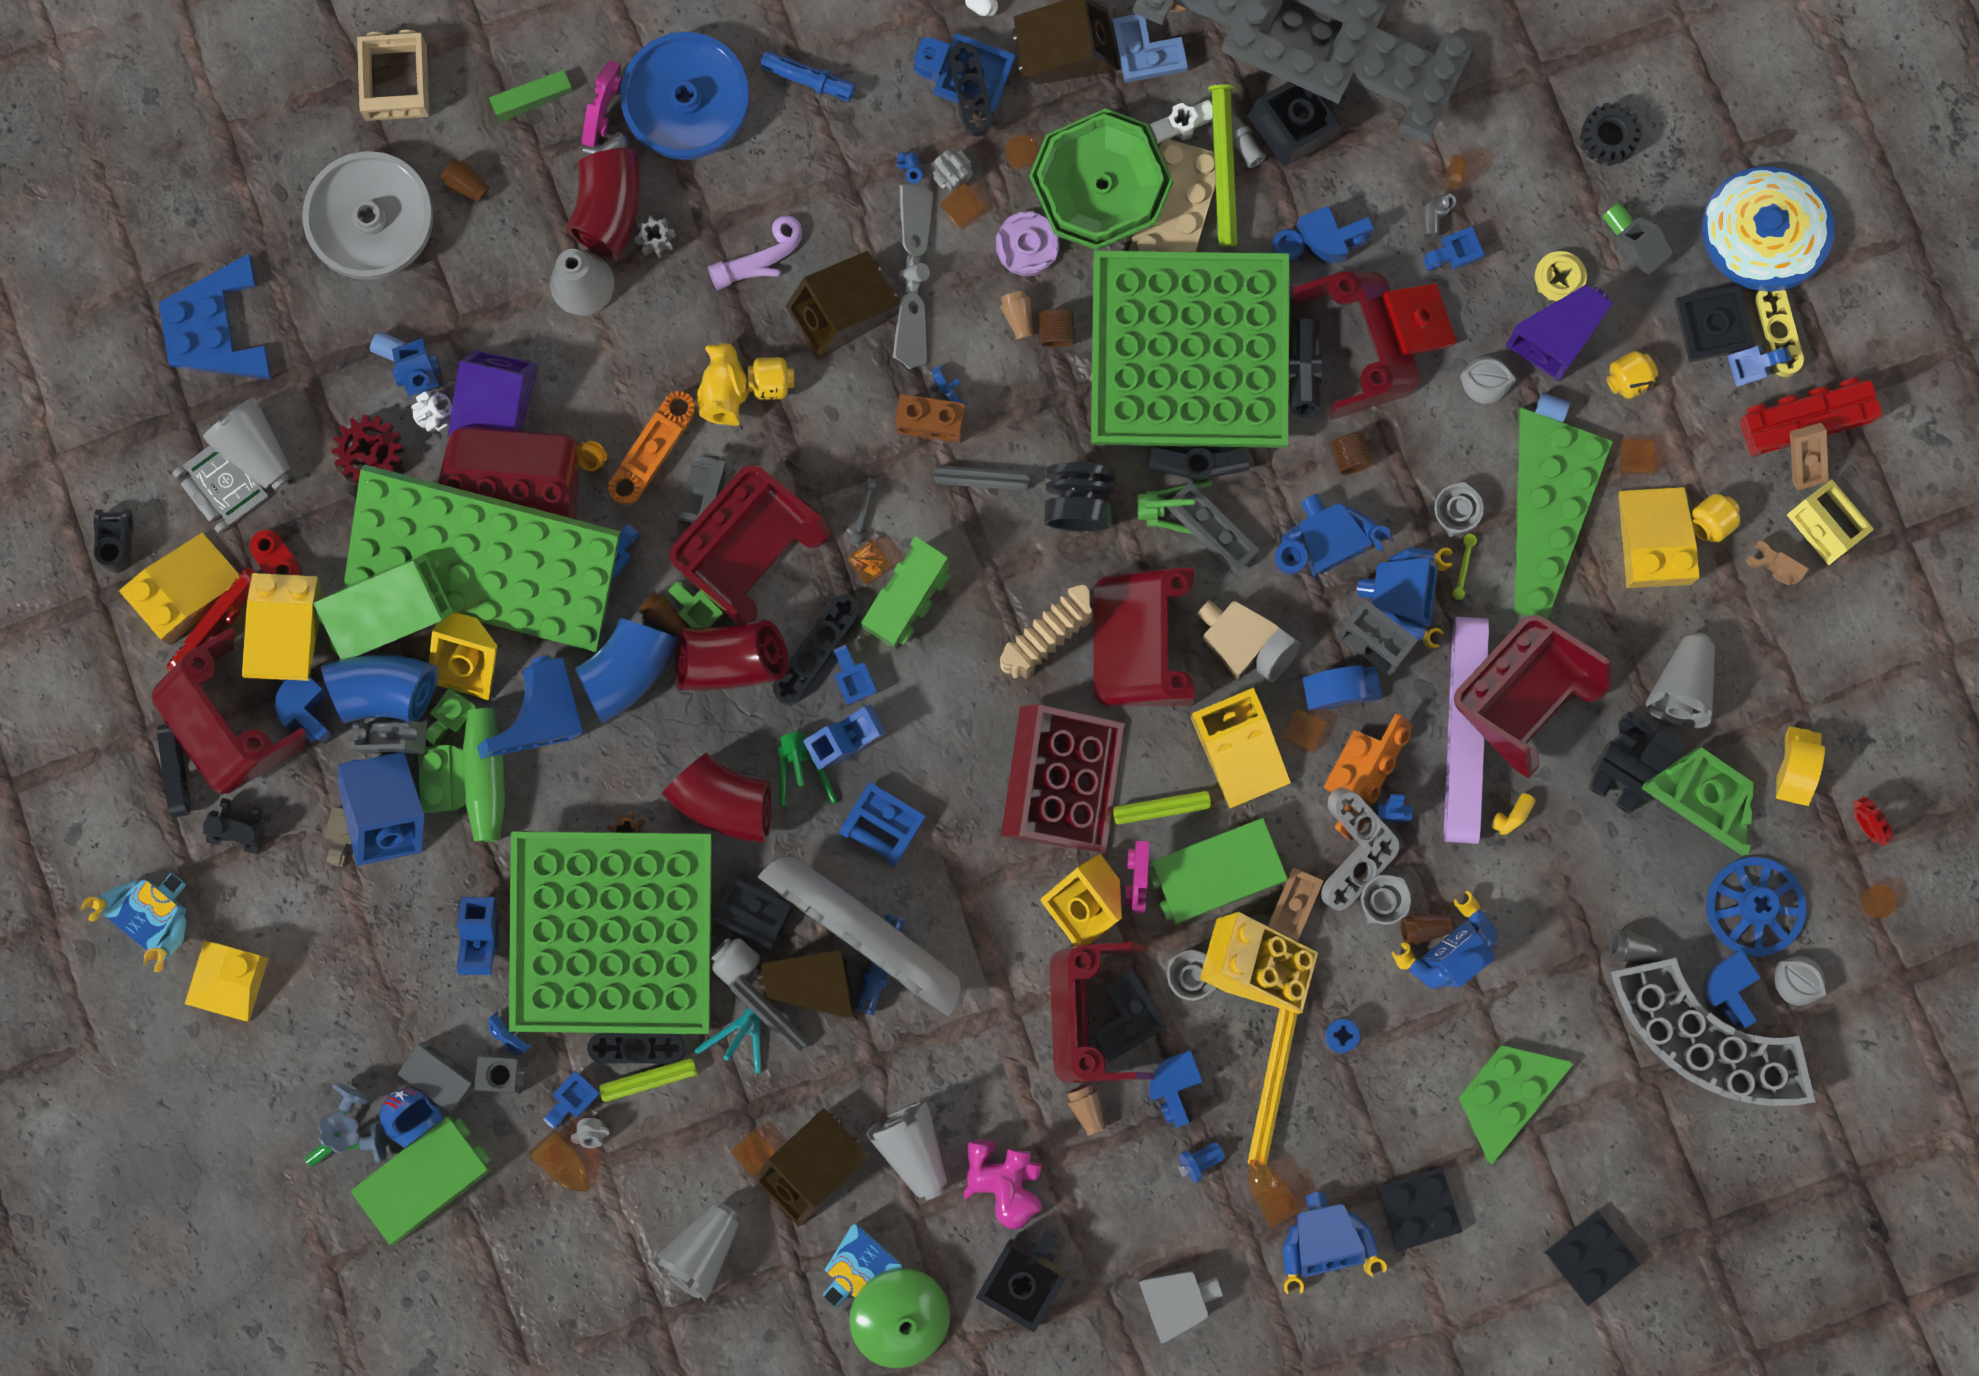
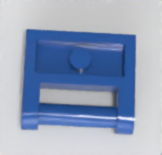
(888, 815)

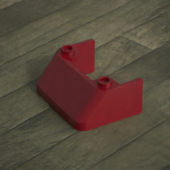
(1392, 374)
(216, 752)
(1071, 1051)

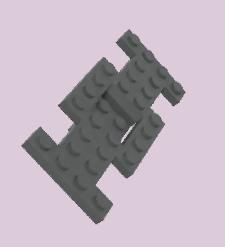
(1330, 58)

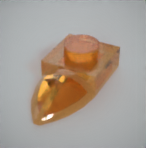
(560, 1162)
(1270, 1194)

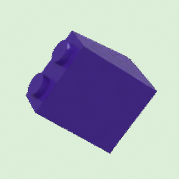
(1560, 330)
(492, 391)

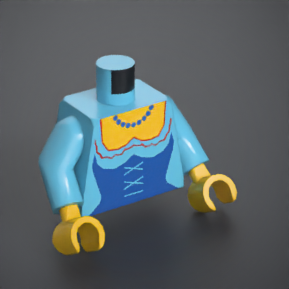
(146, 915)

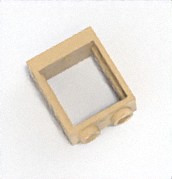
(395, 106)

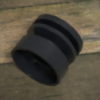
(1079, 492)

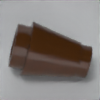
(463, 179)
(661, 614)
(1424, 927)

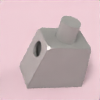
(1178, 1302)

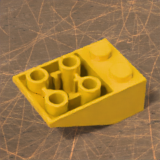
(1240, 748)
(1258, 963)

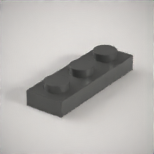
(1214, 529)

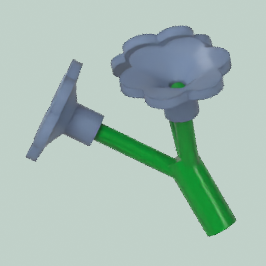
(340, 1132)

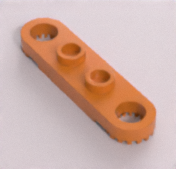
(652, 448)

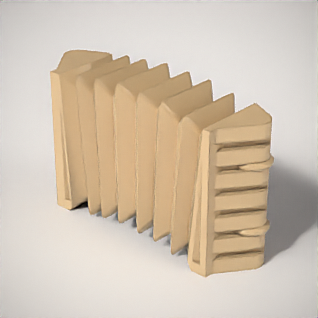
(1046, 633)

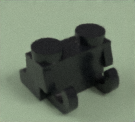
(234, 828)

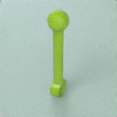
(1469, 541)

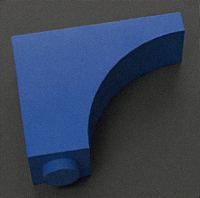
(546, 712)

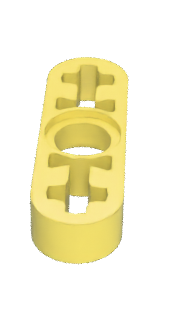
(1763, 310)

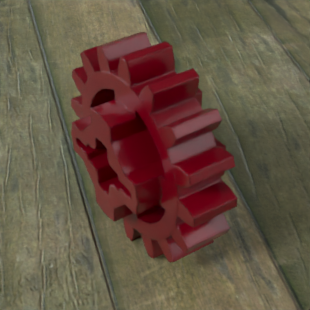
(379, 446)

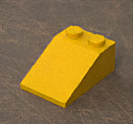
(1658, 538)
(180, 587)
(281, 626)

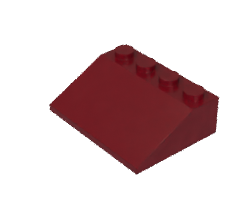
(1062, 778)

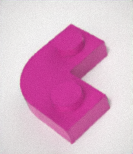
(607, 85)
(1136, 893)

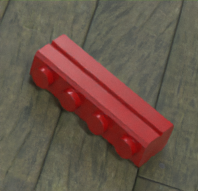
(1836, 409)

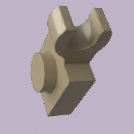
(338, 833)

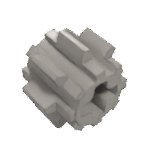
(951, 169)
(656, 245)

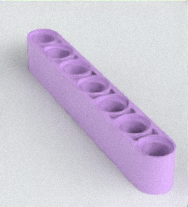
(1464, 742)

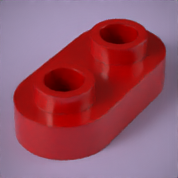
(276, 556)

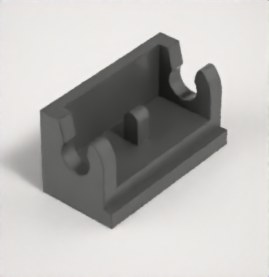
(703, 486)
(390, 737)
(438, 1076)

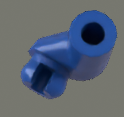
(911, 163)

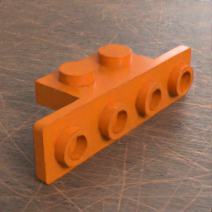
(1367, 763)

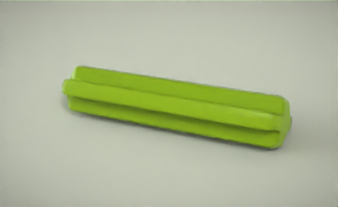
(1162, 807)
(647, 1080)

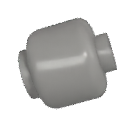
(735, 959)

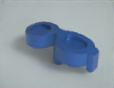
(945, 389)
(510, 1042)

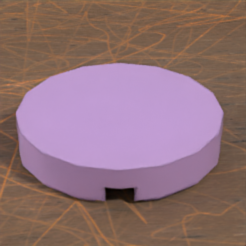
(1027, 244)

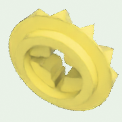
(1562, 262)

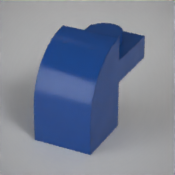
(1328, 242)
(1341, 687)
(294, 707)
(845, 738)
(478, 935)
(1725, 982)
(1169, 1078)

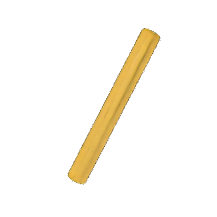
(1273, 1086)

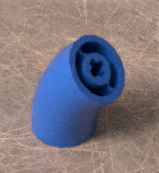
(625, 667)
(380, 687)

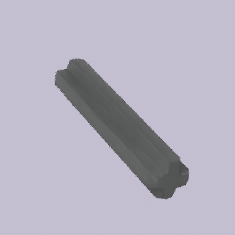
(982, 477)
(768, 1013)

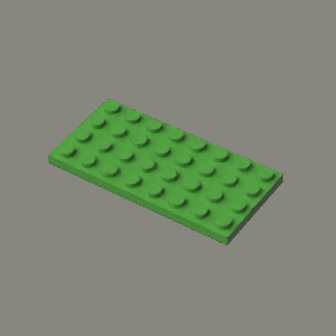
(488, 554)

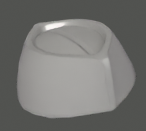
(1487, 379)
(1458, 508)
(1277, 655)
(1385, 899)
(1185, 973)
(1799, 980)

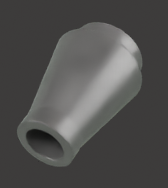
(1631, 946)

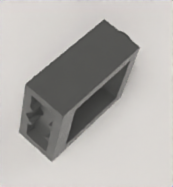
(1376, 630)

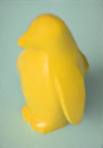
(722, 386)

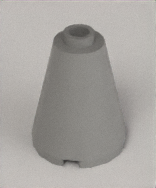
(581, 282)
(250, 444)
(1686, 684)
(912, 1149)
(699, 1251)

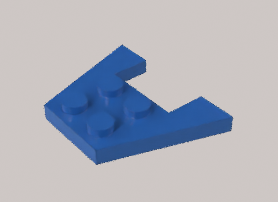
(200, 329)

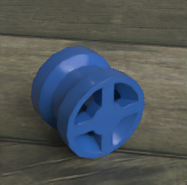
(1336, 1036)

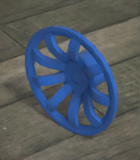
(1756, 906)

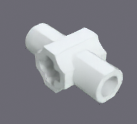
(1168, 127)

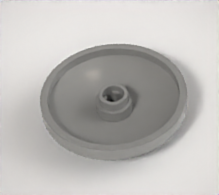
(367, 215)

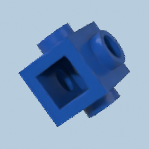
(415, 367)

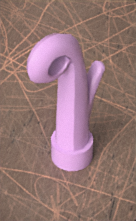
(757, 263)

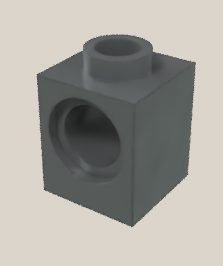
(485, 1075)

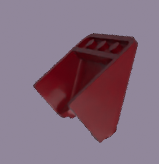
(742, 539)
(1133, 639)
(1527, 684)

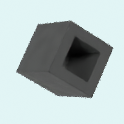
(1644, 245)

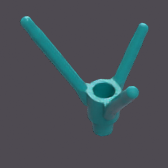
(746, 1024)

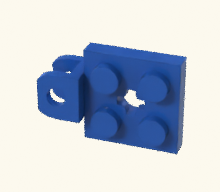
(994, 63)

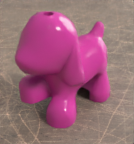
(1013, 1203)

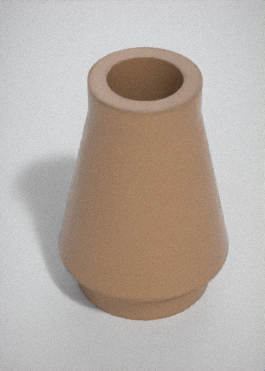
(1018, 313)
(1086, 1107)

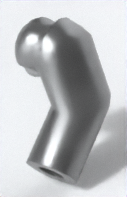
(619, 140)
(1434, 211)

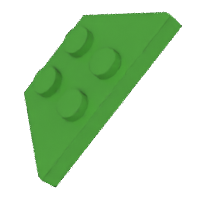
(1708, 796)
(1508, 1094)

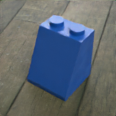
(381, 808)

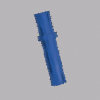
(803, 74)
(875, 978)

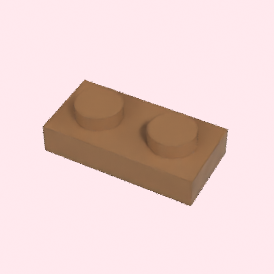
(1809, 456)
(1295, 904)

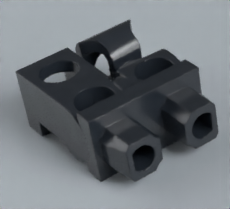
(1627, 771)

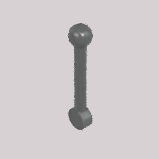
(857, 537)

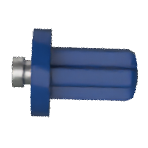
(1200, 1161)

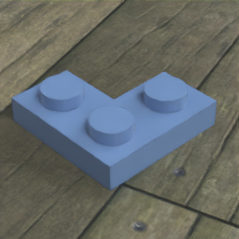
(1145, 59)

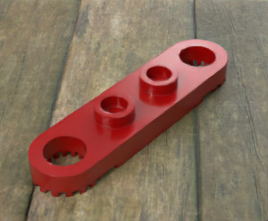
(222, 613)

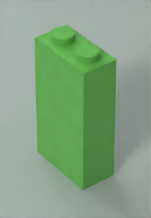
(383, 607)
(1217, 872)
(422, 1179)

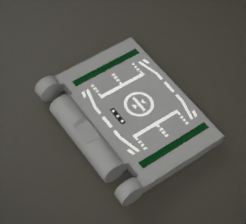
(219, 488)

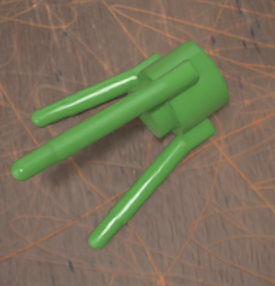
(1153, 506)

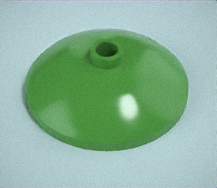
(887, 1303)

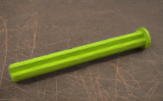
(1224, 165)

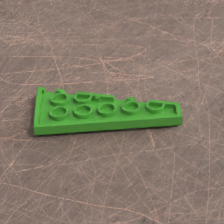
(1554, 490)

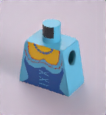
(856, 1263)

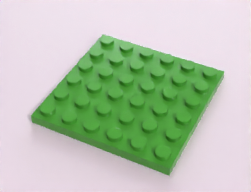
(1190, 349)
(610, 932)

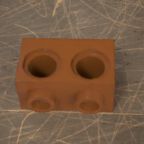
(929, 418)

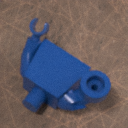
(1327, 538)

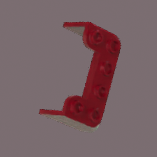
(514, 467)

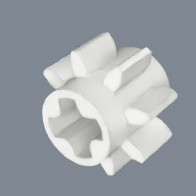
(432, 410)

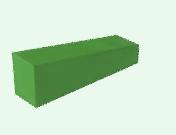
(530, 95)

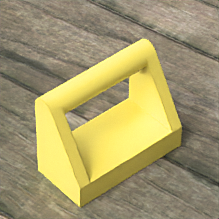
(1822, 529)

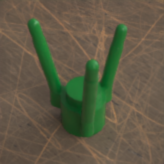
(796, 752)

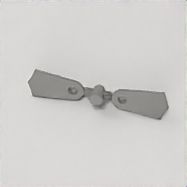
(911, 327)

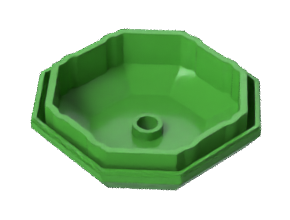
(1095, 150)

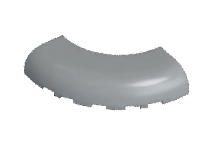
(864, 931)
(1706, 1048)

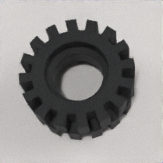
(1617, 116)

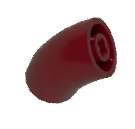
(606, 201)
(730, 656)
(723, 799)

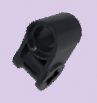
(112, 532)

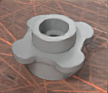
(590, 1133)

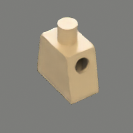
(1235, 634)

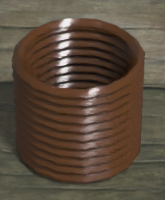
(1056, 328)
(1351, 453)

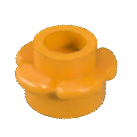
(591, 455)

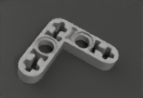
(1369, 843)

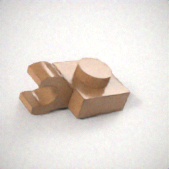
(1783, 567)

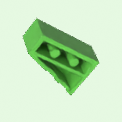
(907, 594)

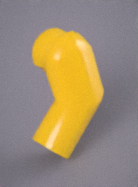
(1516, 817)

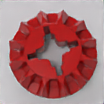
(1872, 821)

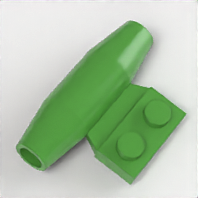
(460, 778)

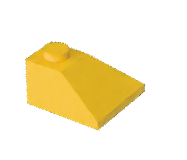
(463, 655)
(1086, 901)
(226, 981)

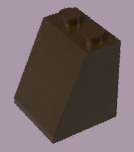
(1065, 41)
(841, 303)
(810, 983)
(811, 1166)

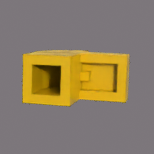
(1800, 767)

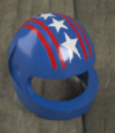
(408, 1116)

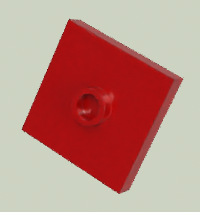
(1418, 319)

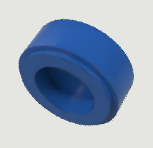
(1289, 242)

